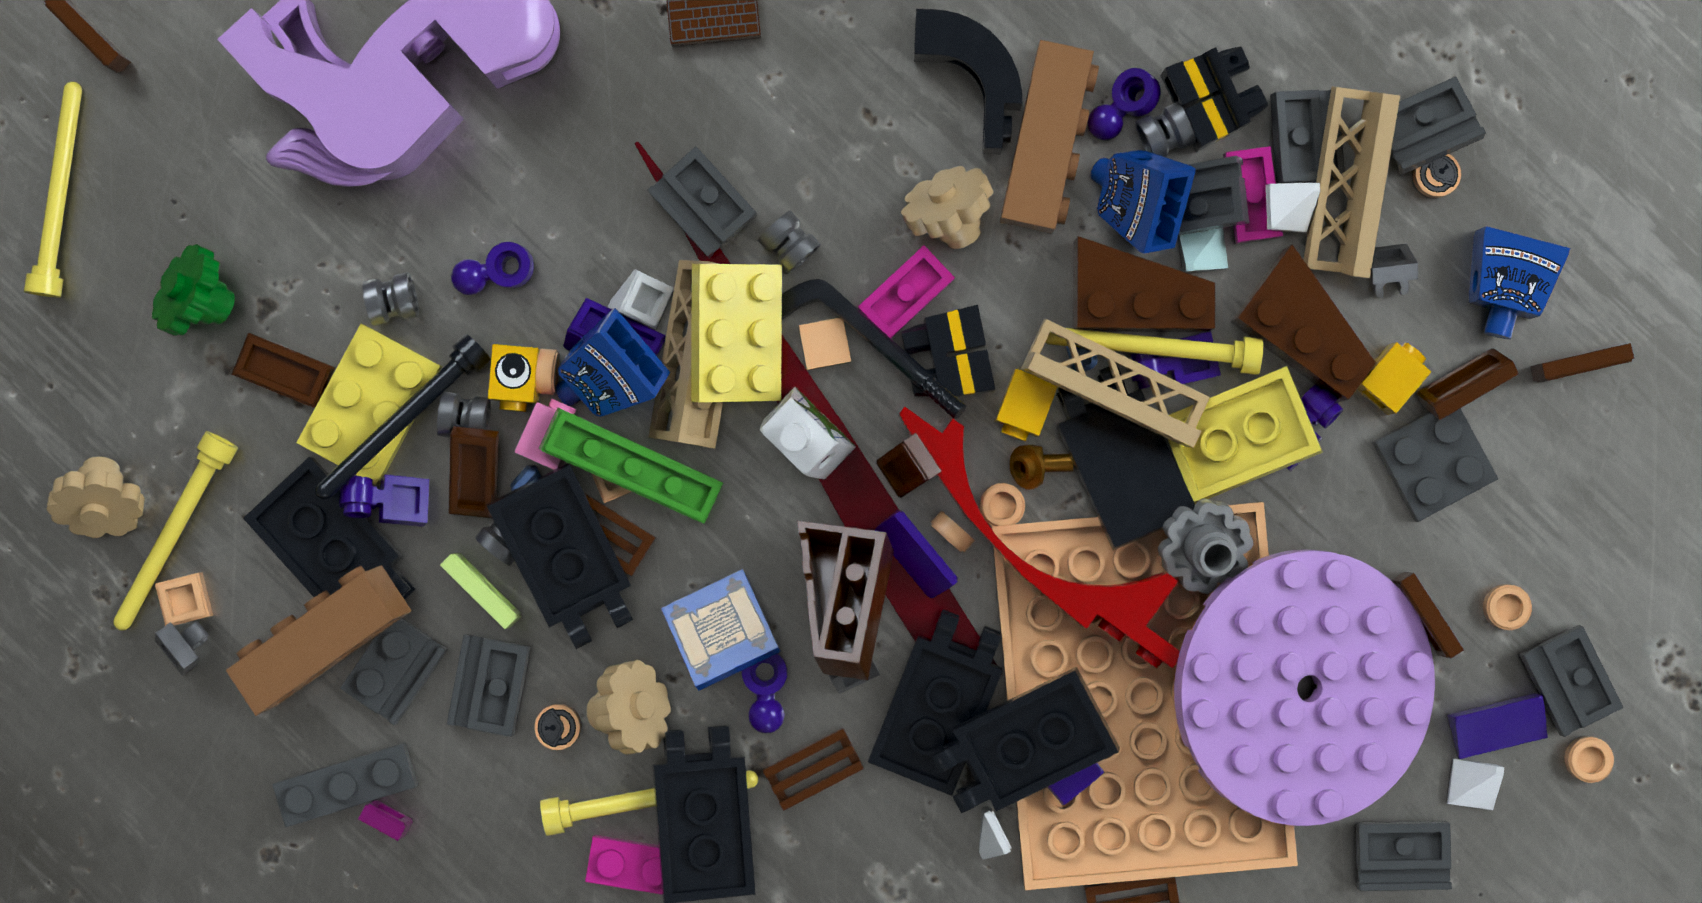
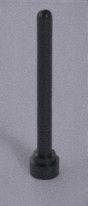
(464, 359)

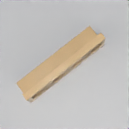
(1366, 185)
(1108, 398)
(691, 421)

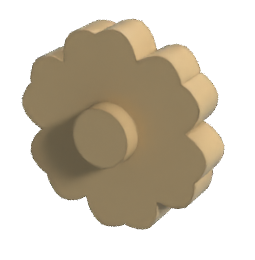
(949, 206)
(96, 500)
(630, 707)

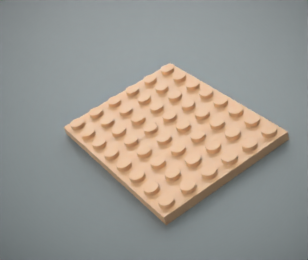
(1151, 805)

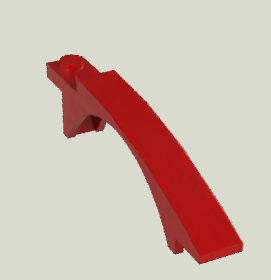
(1122, 607)

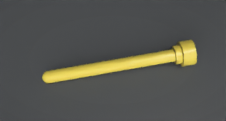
(44, 276)
(1242, 354)
(213, 454)
(561, 814)

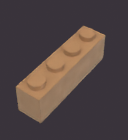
(1047, 137)
(318, 639)

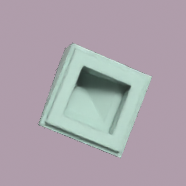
(1203, 251)

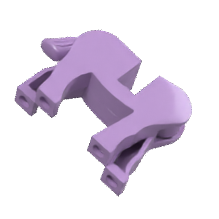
(381, 110)

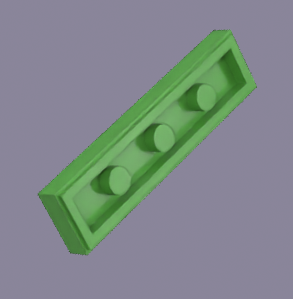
(630, 465)

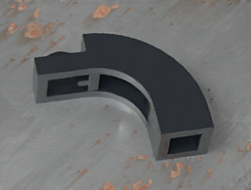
(965, 43)

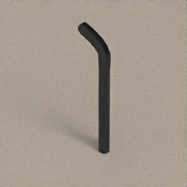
(823, 291)

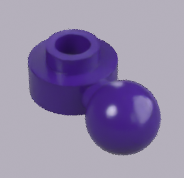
(1107, 120)
(471, 276)
(766, 712)

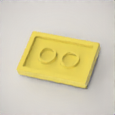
(736, 332)
(361, 395)
(1246, 436)

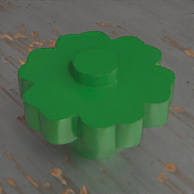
(191, 292)

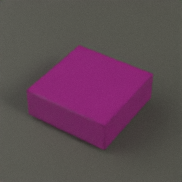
(386, 819)

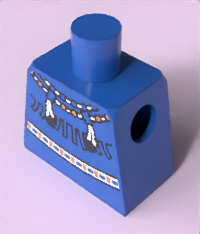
(1143, 197)
(1512, 277)
(610, 368)

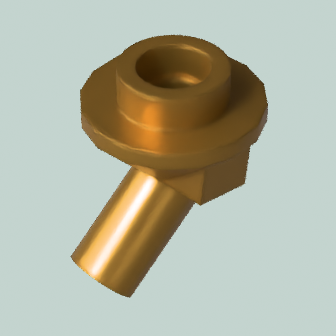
(1030, 464)

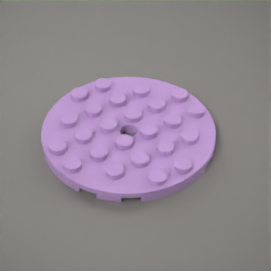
(1241, 679)

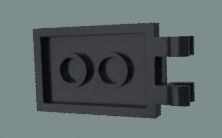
(1121, 468)
(317, 538)
(562, 551)
(936, 692)
(1028, 742)
(703, 821)

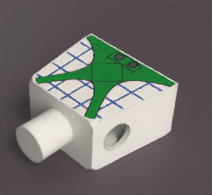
(806, 436)

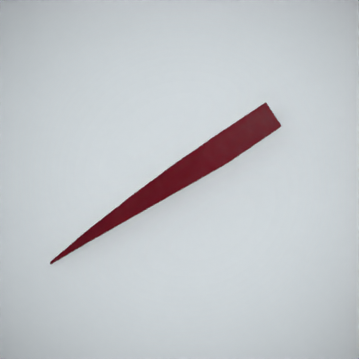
(859, 493)

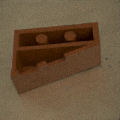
(1135, 294)
(1304, 326)
(846, 594)

